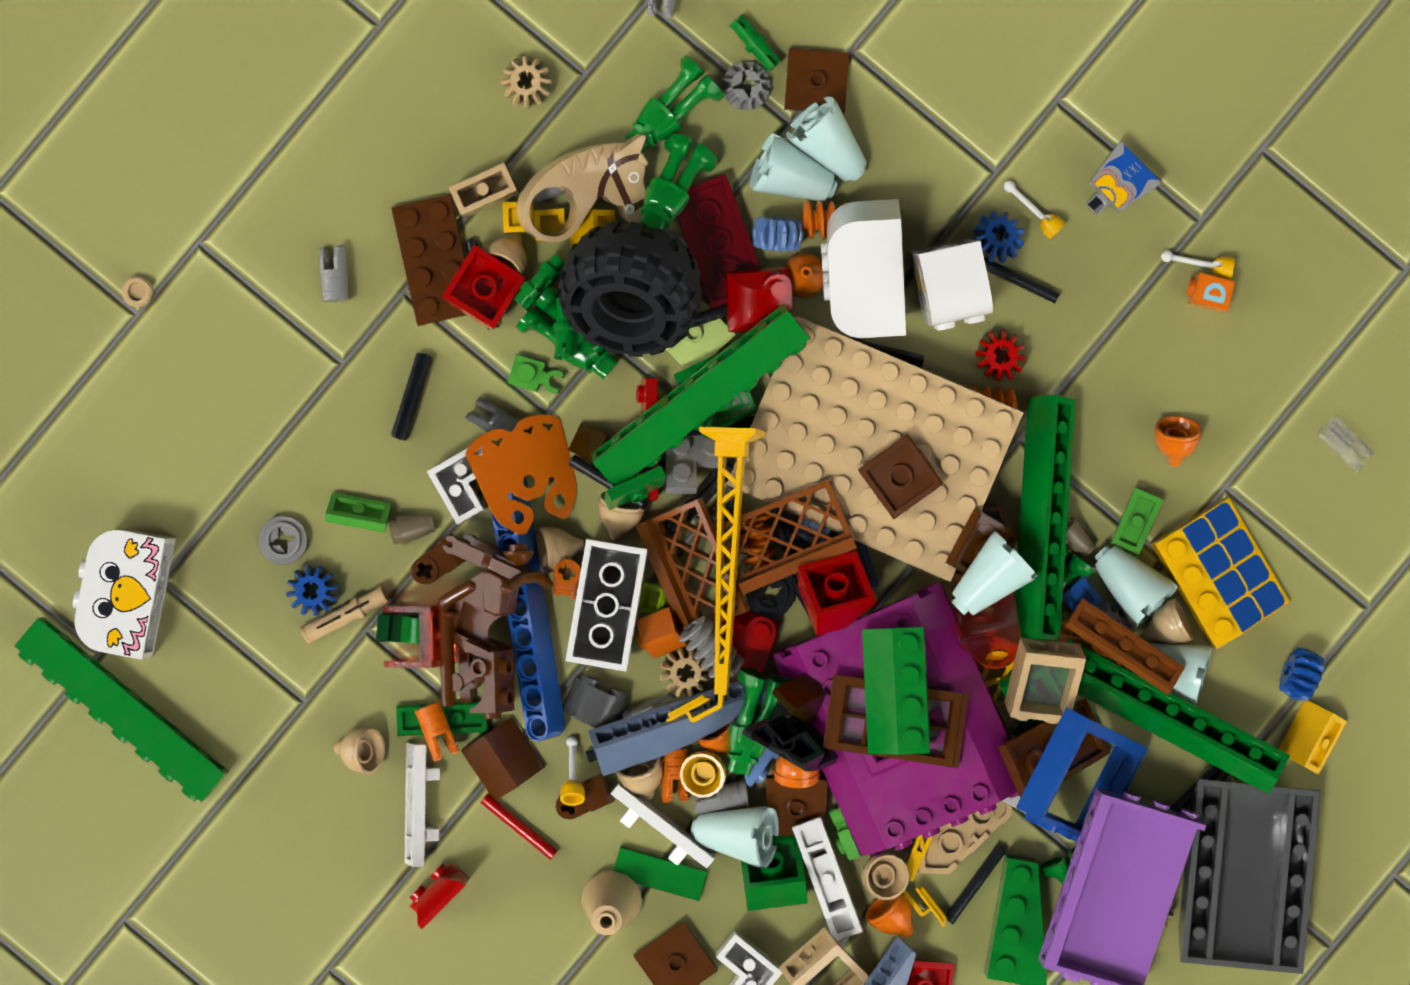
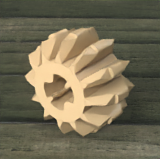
(515, 81)
(689, 681)

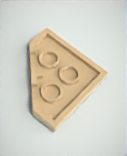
(957, 842)

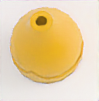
(703, 774)

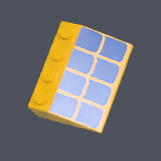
(1220, 573)

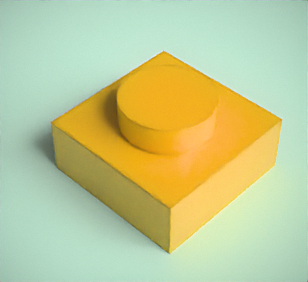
(510, 219)
(549, 220)

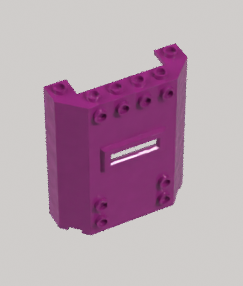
(900, 799)

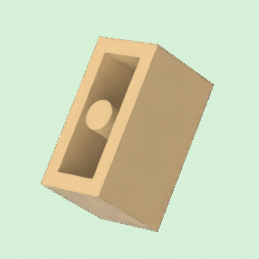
(483, 190)

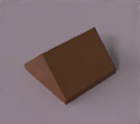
(503, 759)

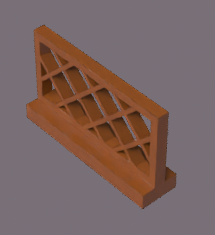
(789, 564)
(674, 574)
(1115, 641)

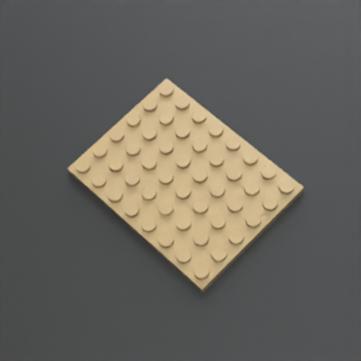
(848, 404)

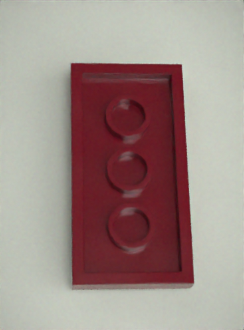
(716, 236)

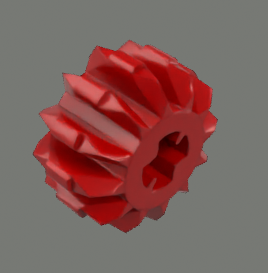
(990, 356)

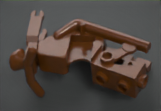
(467, 618)

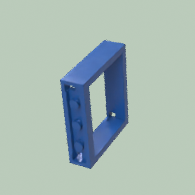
(1056, 761)

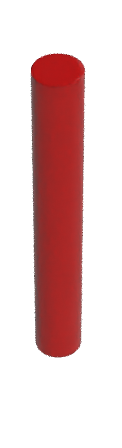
(519, 827)

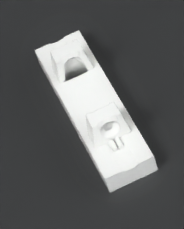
(415, 831)
(685, 842)
(827, 878)

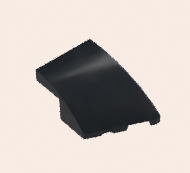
(793, 741)

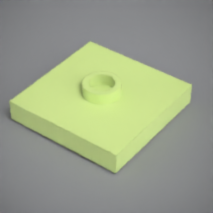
(701, 341)

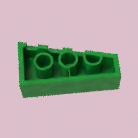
(1017, 925)

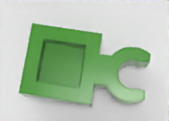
(529, 374)
(845, 840)

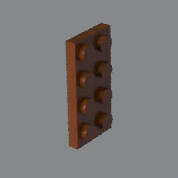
(430, 255)
(1025, 750)

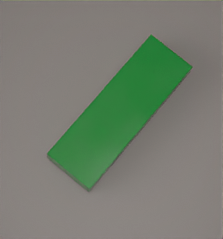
(458, 718)
(661, 873)

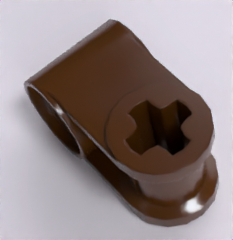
(439, 559)
(596, 796)

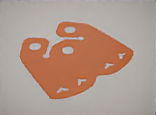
(522, 454)

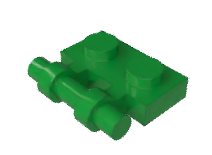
(547, 274)

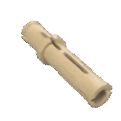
(358, 609)

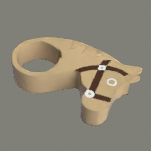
(594, 171)

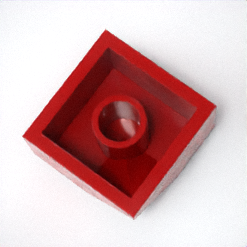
(835, 591)

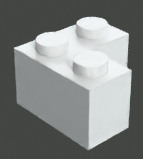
(454, 485)
(747, 961)

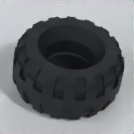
(630, 289)

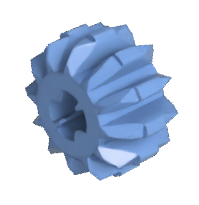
(777, 233)

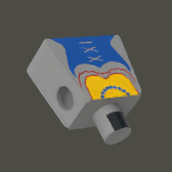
(1120, 181)

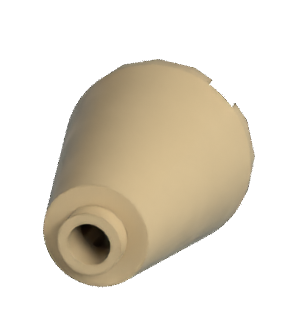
(611, 902)

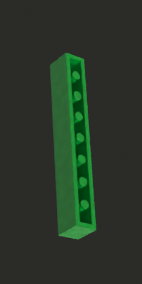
(701, 396)
(1045, 513)
(121, 709)
(1181, 723)

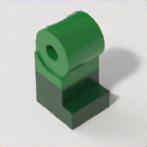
(397, 628)

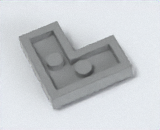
(684, 460)

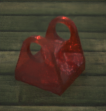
(991, 633)
(428, 636)

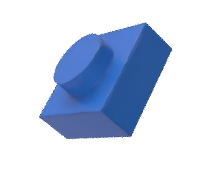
(1080, 590)

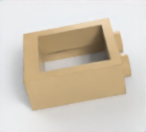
(823, 950)

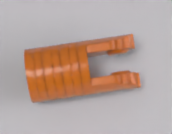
(566, 587)
(433, 723)
(671, 771)

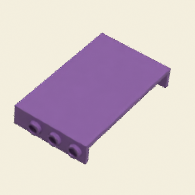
(1118, 889)

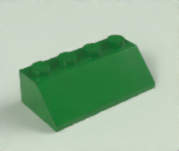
(896, 690)

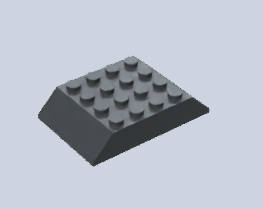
(1249, 877)

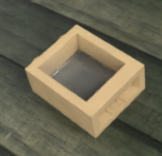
(1044, 679)

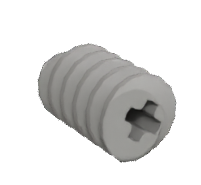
(702, 636)

